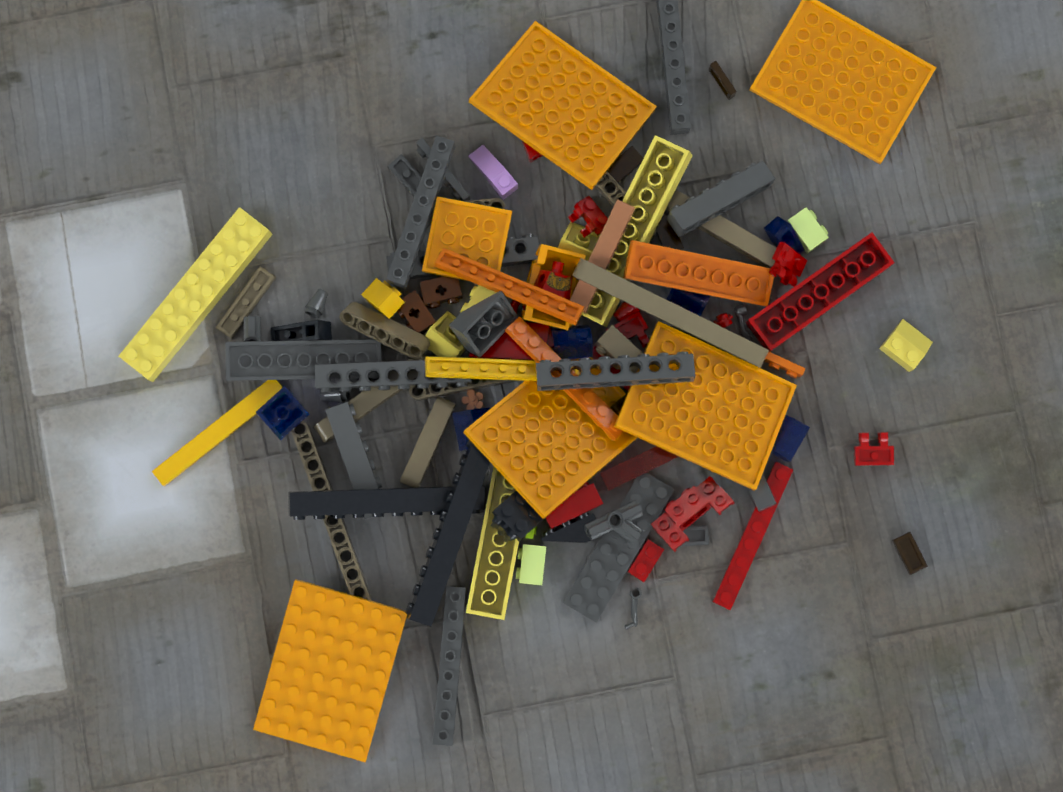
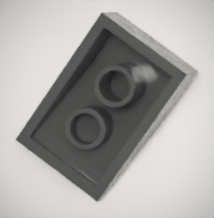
(483, 323)

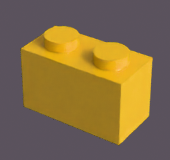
(383, 297)

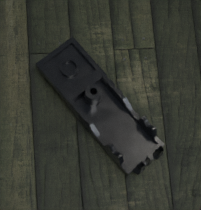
(515, 518)

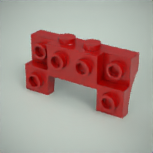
(687, 509)

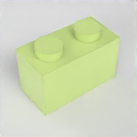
(808, 229)
(532, 564)

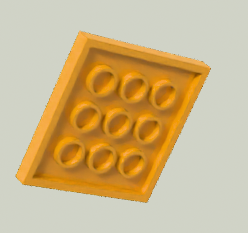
(468, 230)

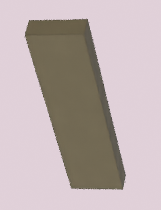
(246, 302)

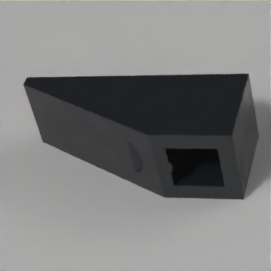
(570, 531)

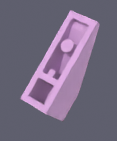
(494, 172)

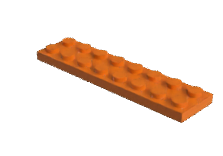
(698, 273)

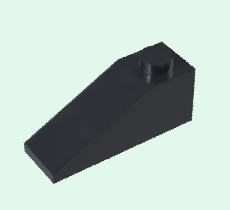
(302, 331)

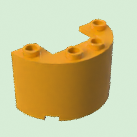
(544, 261)

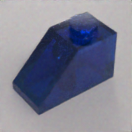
(782, 231)

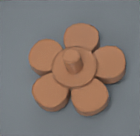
(473, 400)

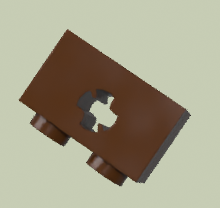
(431, 287)
(414, 303)

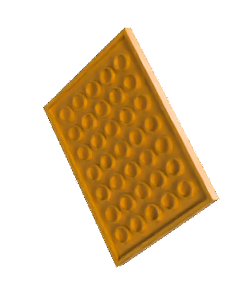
(842, 79)
(562, 104)
(720, 419)
(546, 442)
(330, 670)

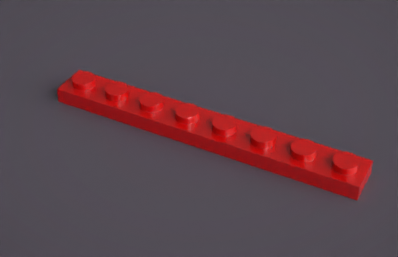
(751, 540)

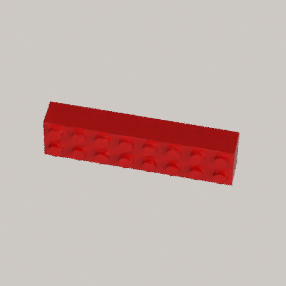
(820, 292)

